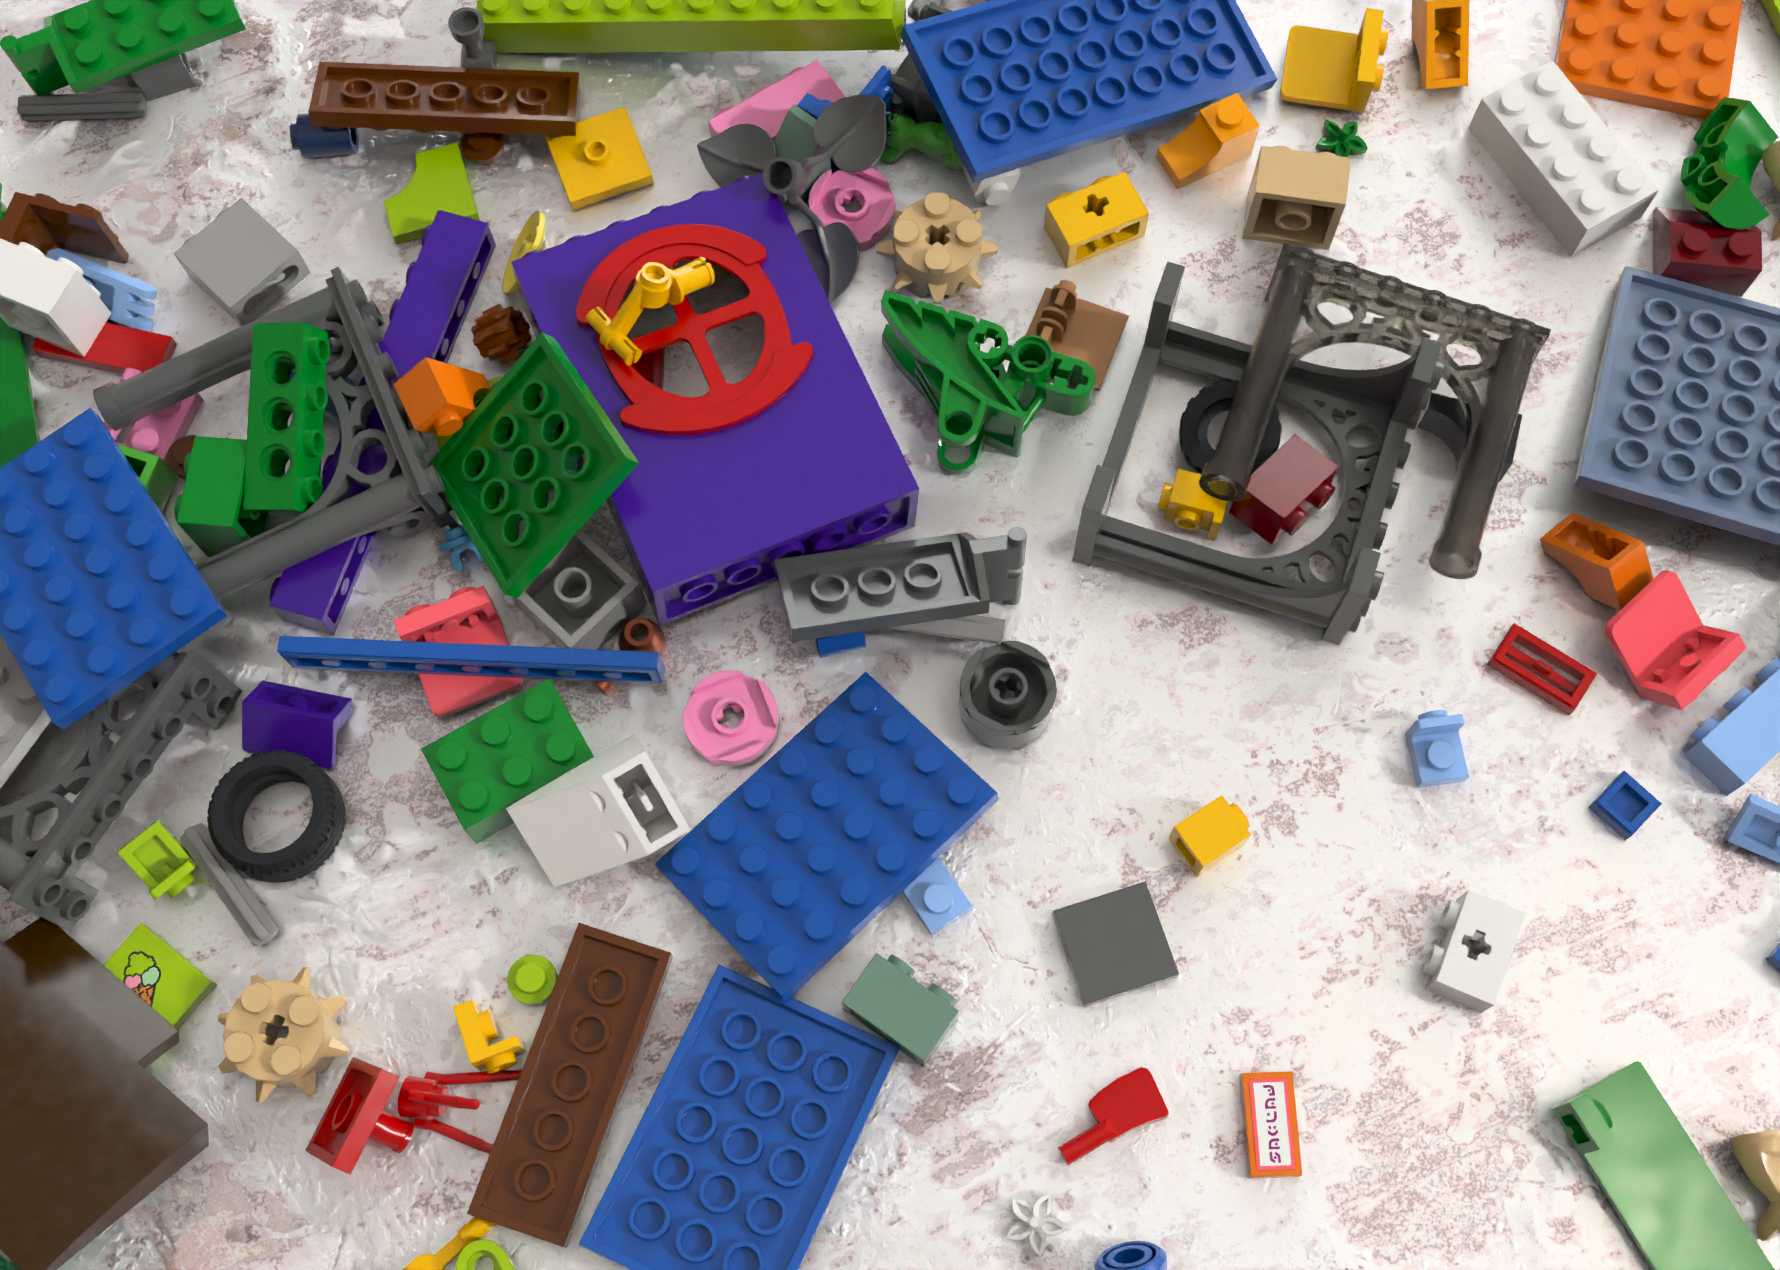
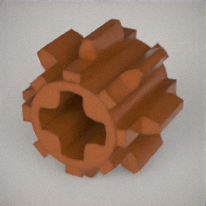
(501, 333)

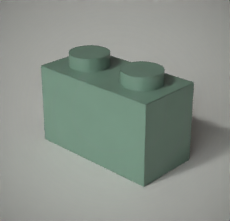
(901, 1008)

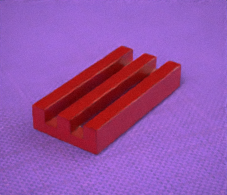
(1532, 682)

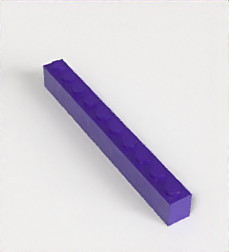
(420, 326)

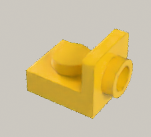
(477, 1032)

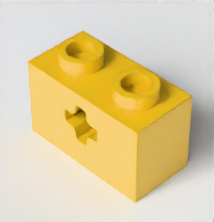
(1095, 219)

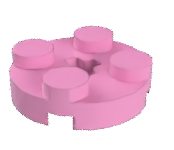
(875, 203)
(720, 743)

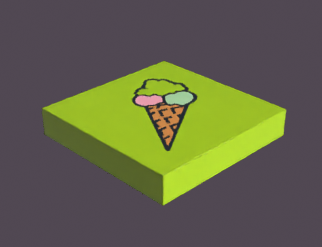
(160, 975)

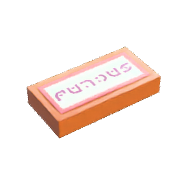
(1270, 1125)

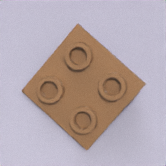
(1078, 327)

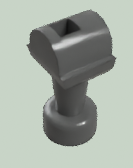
(468, 29)

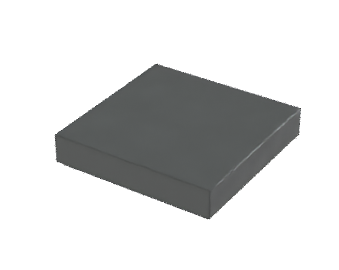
(1115, 944)

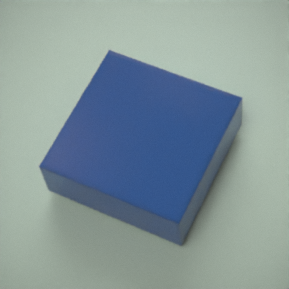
(1624, 805)

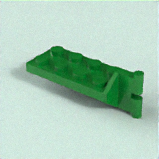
(116, 38)

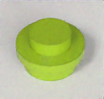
(532, 979)

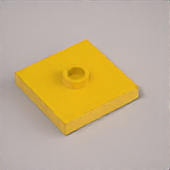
(600, 159)

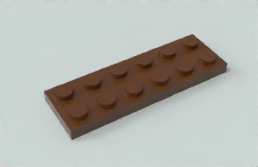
(445, 99)
(571, 1085)

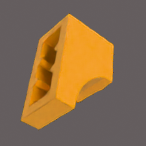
(1441, 42)
(1213, 141)

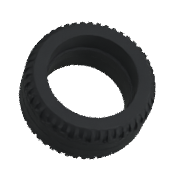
(239, 789)

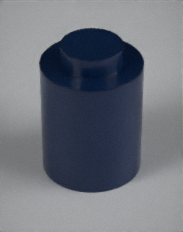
(322, 141)

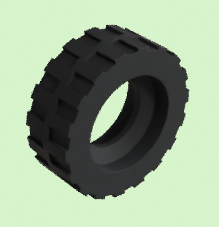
(1198, 416)

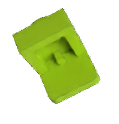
(159, 860)

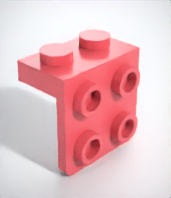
(464, 619)
(1667, 645)

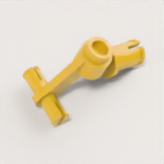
(652, 289)

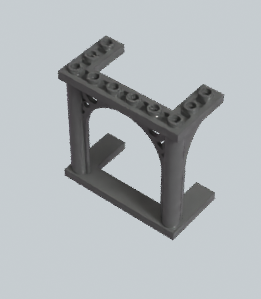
(1374, 398)

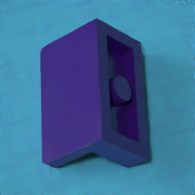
(293, 721)

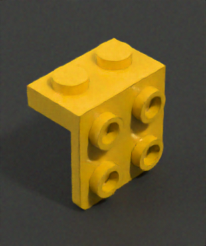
(1333, 65)

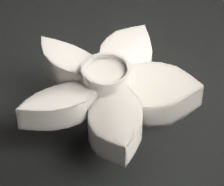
(1035, 1223)

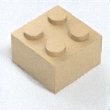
(1296, 197)

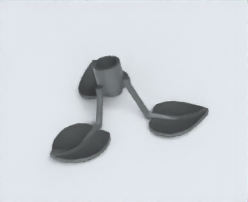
(855, 139)

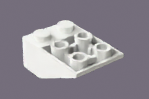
(599, 815)

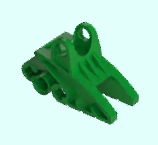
(970, 388)

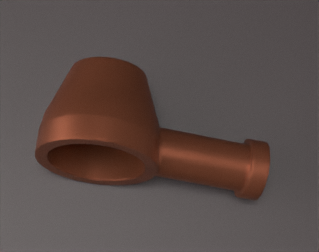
(652, 643)

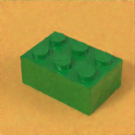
(506, 757)

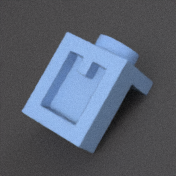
(1437, 749)

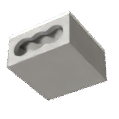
(243, 263)

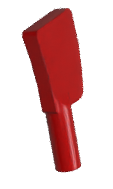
(1118, 1109)

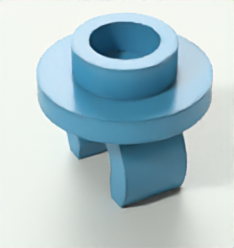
(458, 540)

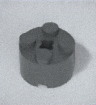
(994, 672)

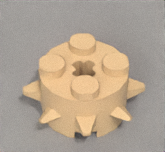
(937, 247)
(280, 1062)

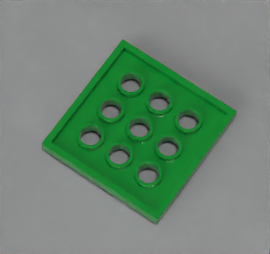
(555, 465)

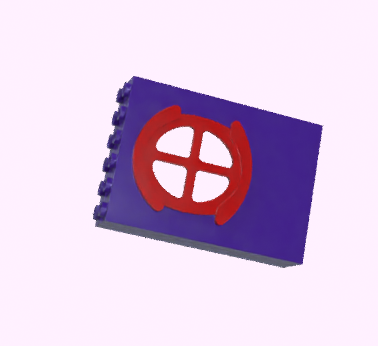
(753, 466)

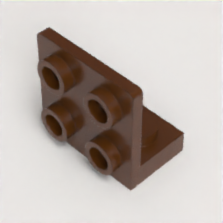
(55, 225)

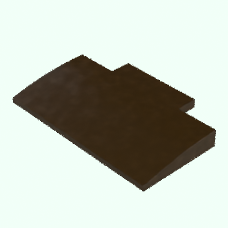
(77, 1108)

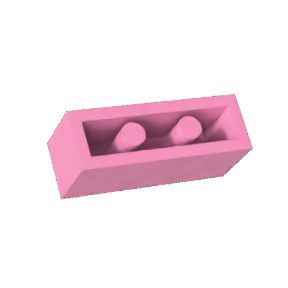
(770, 104)

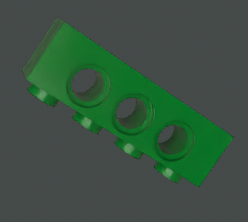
(271, 401)

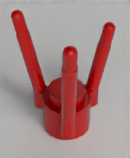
(429, 1099)

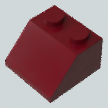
(1705, 253)

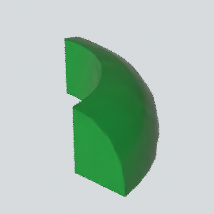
(1724, 163)

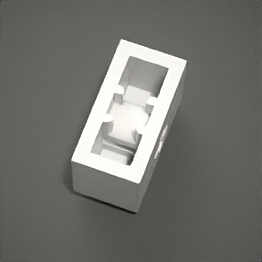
(1494, 933)

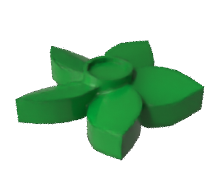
(1342, 140)

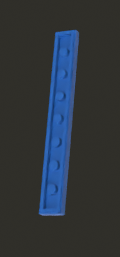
(472, 659)

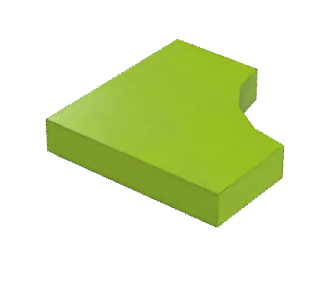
(436, 185)

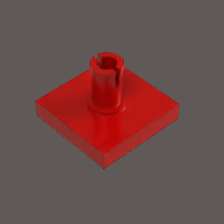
(357, 1116)

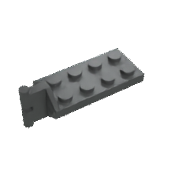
(899, 583)

